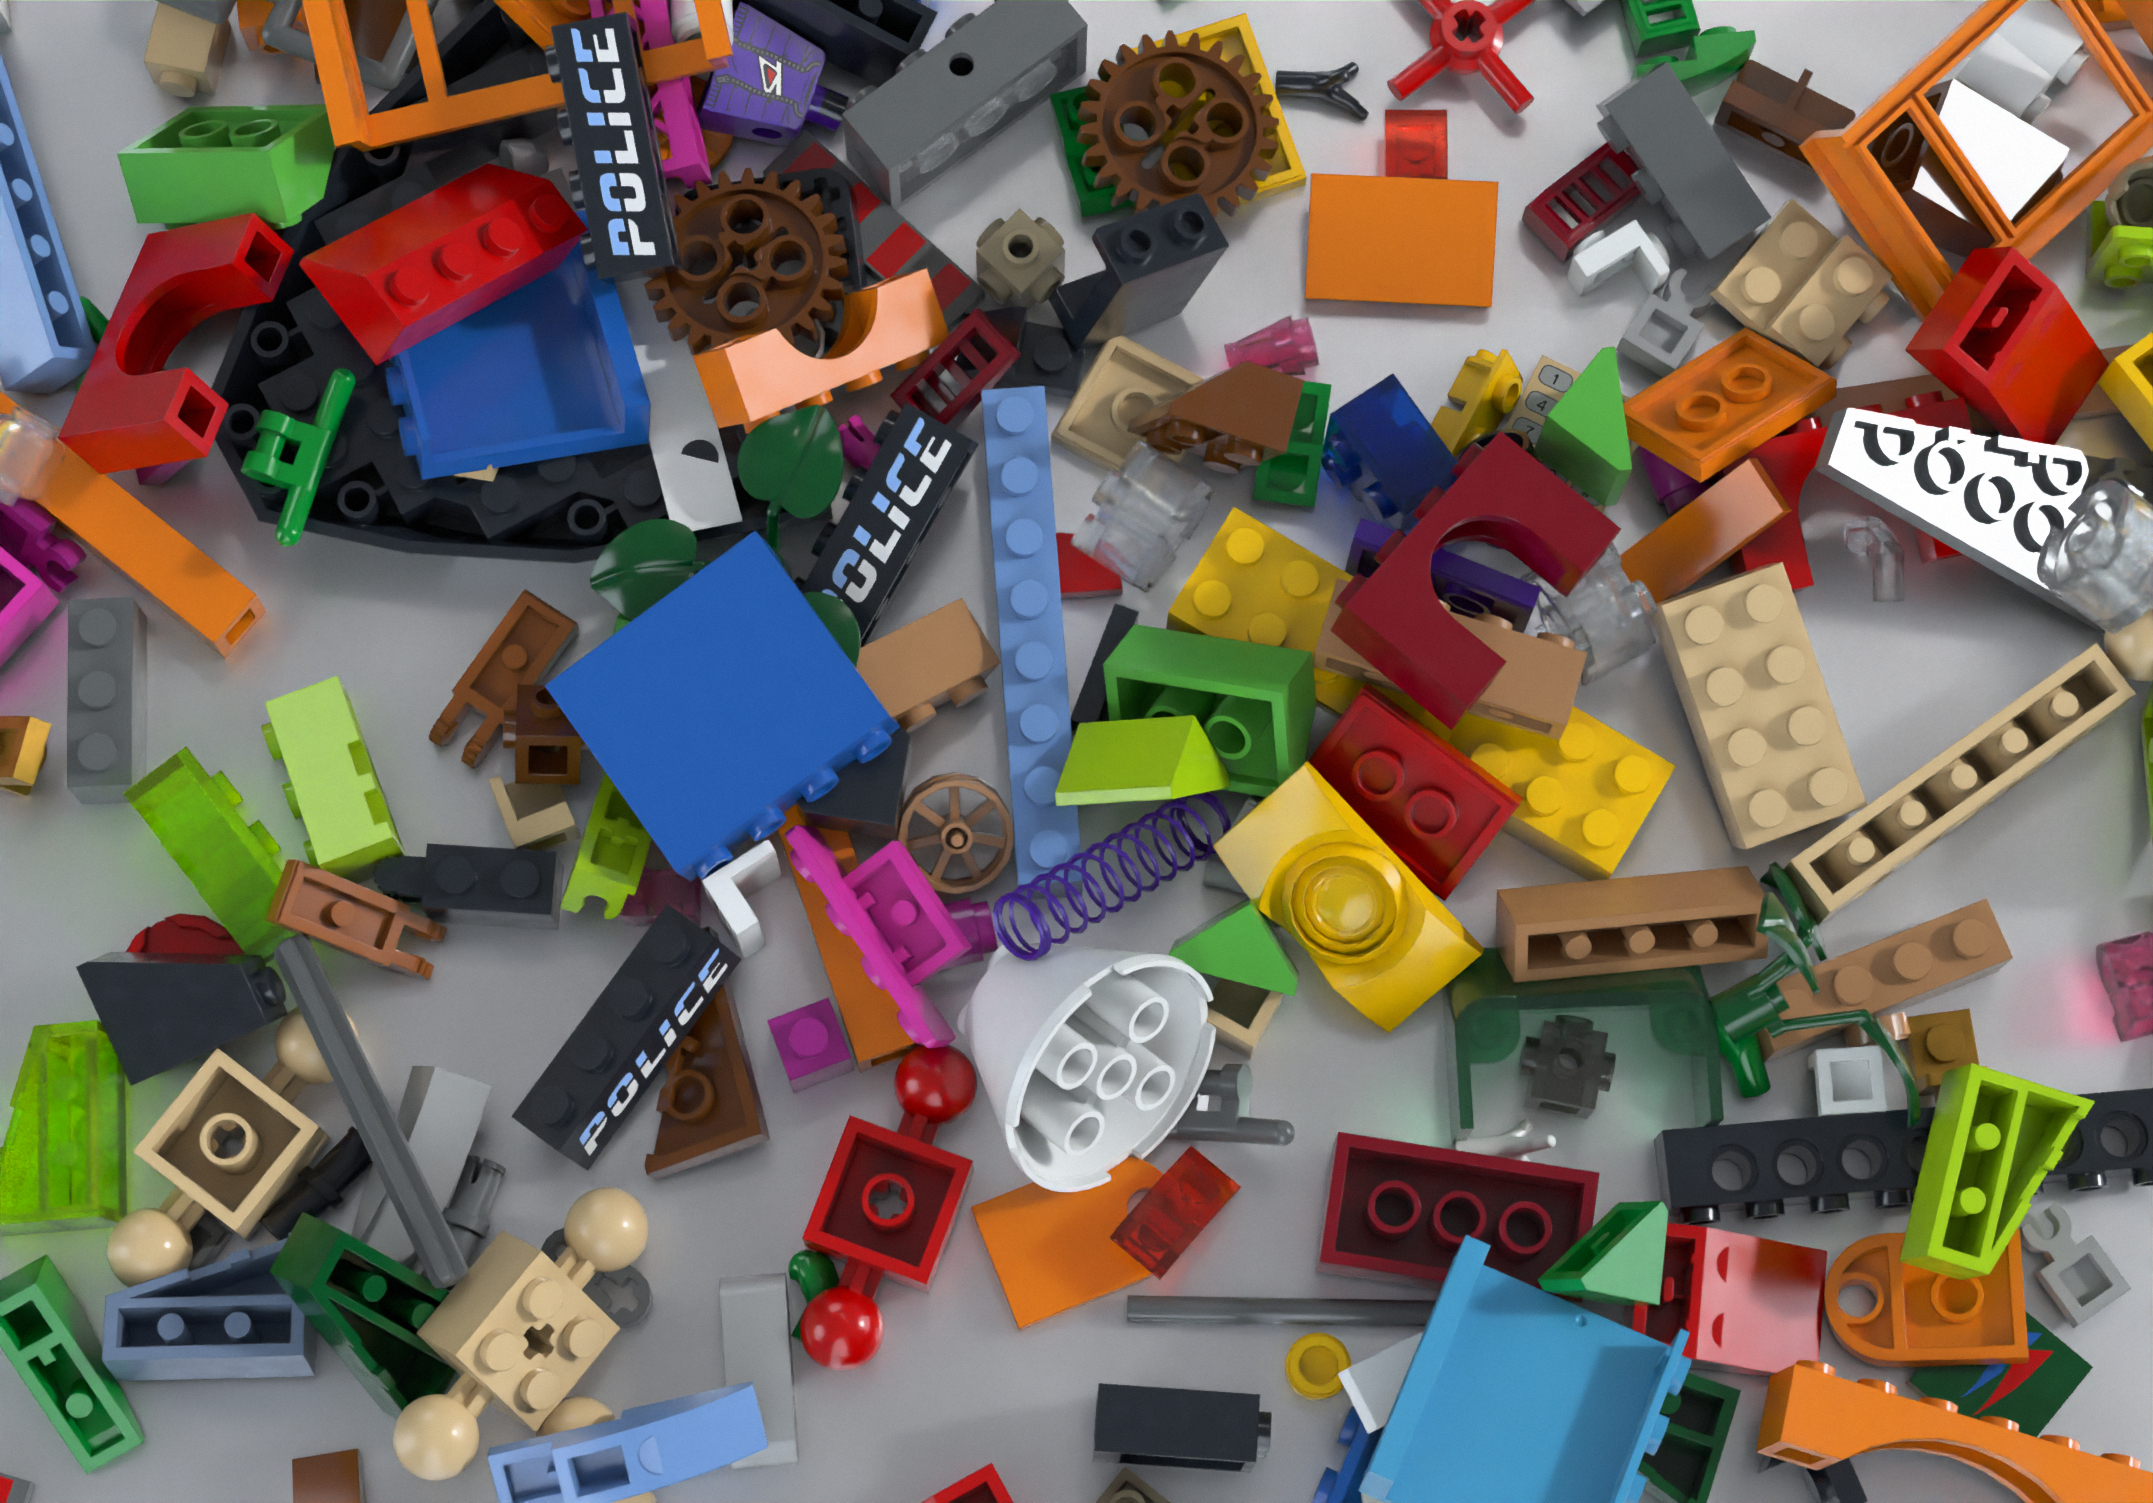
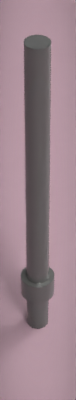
(1278, 1310)

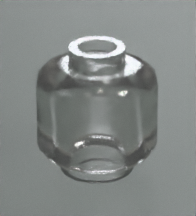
(27, 455)

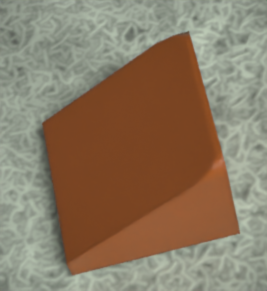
(328, 1478)

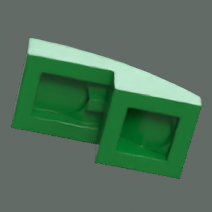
(1295, 474)

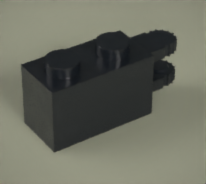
(478, 885)

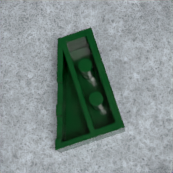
(365, 1311)
(1692, 1442)

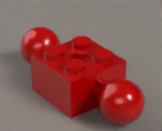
(843, 1323)

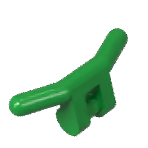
(314, 449)

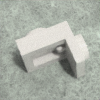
(1606, 256)

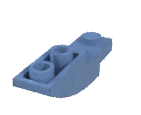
(632, 1454)

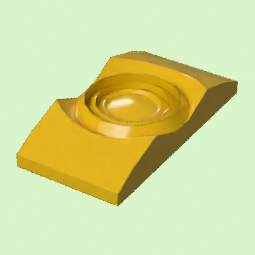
(1346, 899)

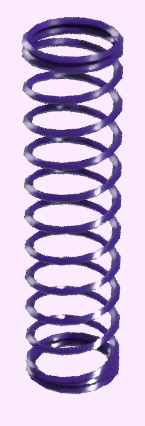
(1038, 918)

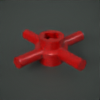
(1464, 56)

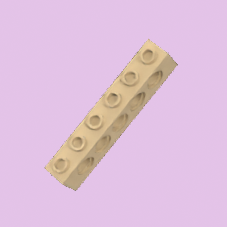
(1958, 783)

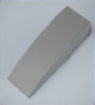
(440, 1124)

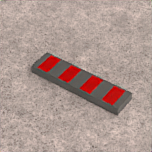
(888, 239)

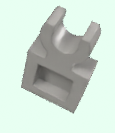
(1666, 327)
(2077, 1276)

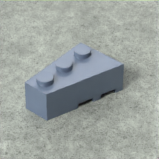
(209, 1324)

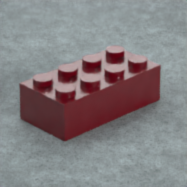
(1405, 1208)

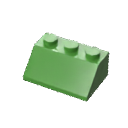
(230, 164)
(1246, 696)

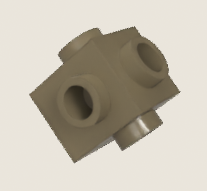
(1020, 279)

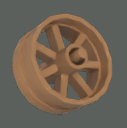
(956, 833)

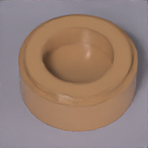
(1895, 1023)

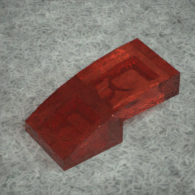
(1416, 144)
(1175, 1212)

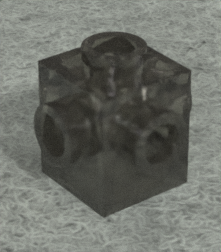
(1563, 1089)

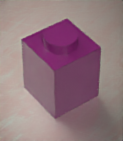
(811, 1045)

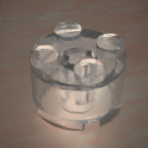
(1143, 516)
(2103, 556)
(1601, 615)

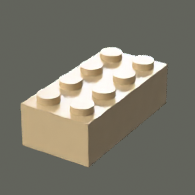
(1758, 706)

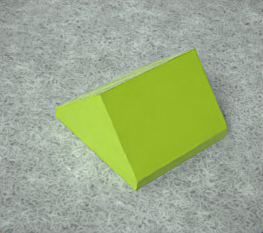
(1139, 762)

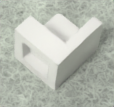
(1849, 1080)

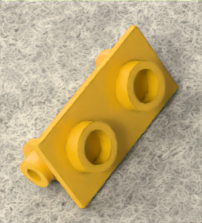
(1488, 390)

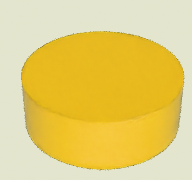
(1315, 1364)

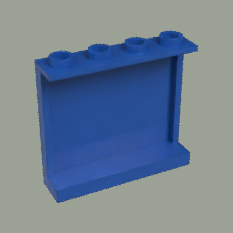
(524, 378)
(723, 708)

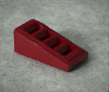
(1553, 230)
(927, 374)

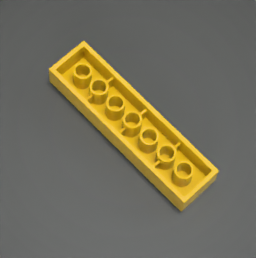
(1577, 792)

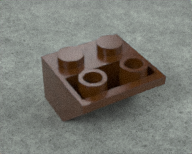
(1226, 418)

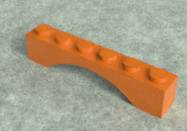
(1824, 1419)

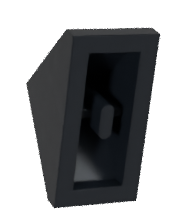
(867, 794)

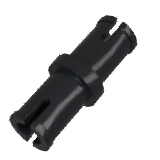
(320, 1186)

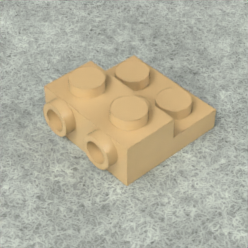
(1803, 286)

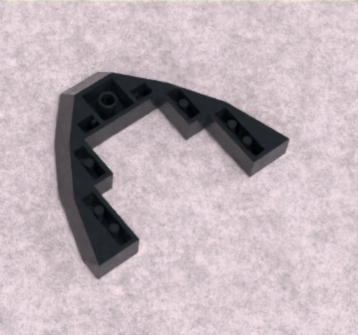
(368, 486)

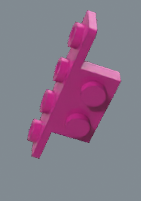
(892, 920)

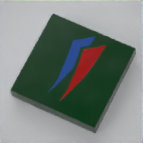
(2016, 1392)

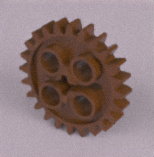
(1133, 95)
(784, 301)

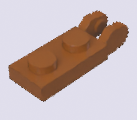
(516, 653)
(350, 918)

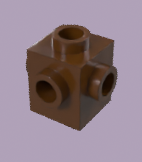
(543, 739)

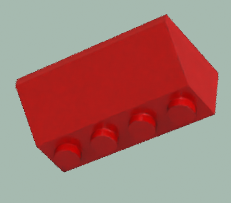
(444, 257)

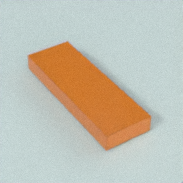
(1705, 532)

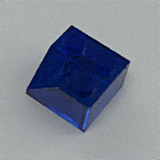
(1386, 453)

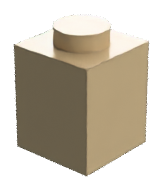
(185, 52)

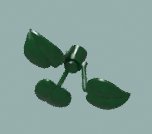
(783, 460)
(1759, 999)

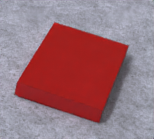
(1413, 789)

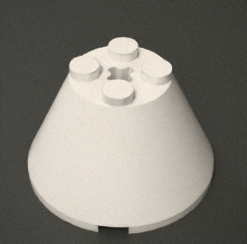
(1087, 1056)

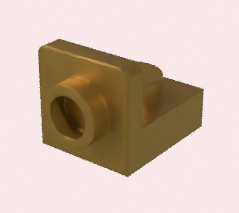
(21, 752)
(1938, 1045)

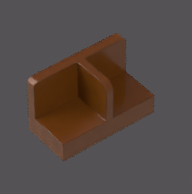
(1778, 111)

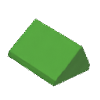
(1588, 432)
(1239, 948)

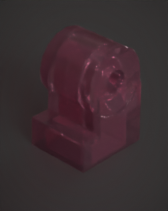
(655, 891)
(2128, 978)

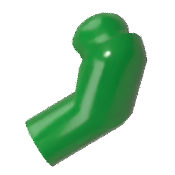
(1746, 1063)
(814, 1274)

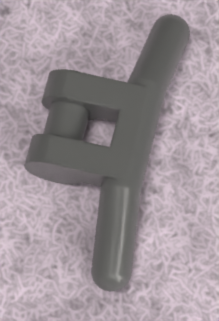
(1232, 1122)

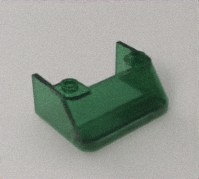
(1486, 1005)

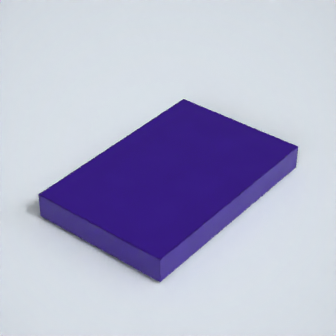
(1456, 580)

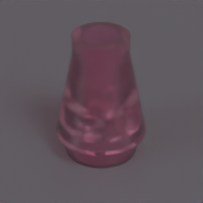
(1281, 346)

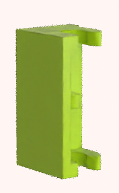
(608, 853)

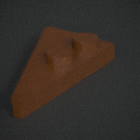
(709, 1093)

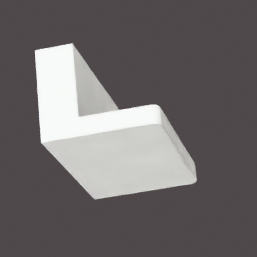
(732, 885)

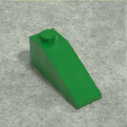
(63, 1366)

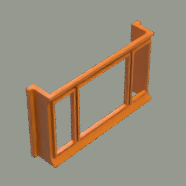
(445, 113)
(1882, 214)

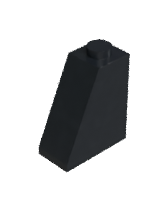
(178, 1004)

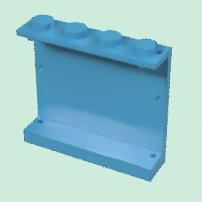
(1522, 1399)

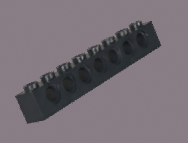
(1688, 1156)

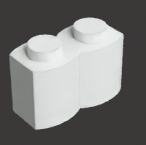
(2026, 60)

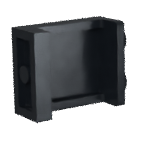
(1150, 272)

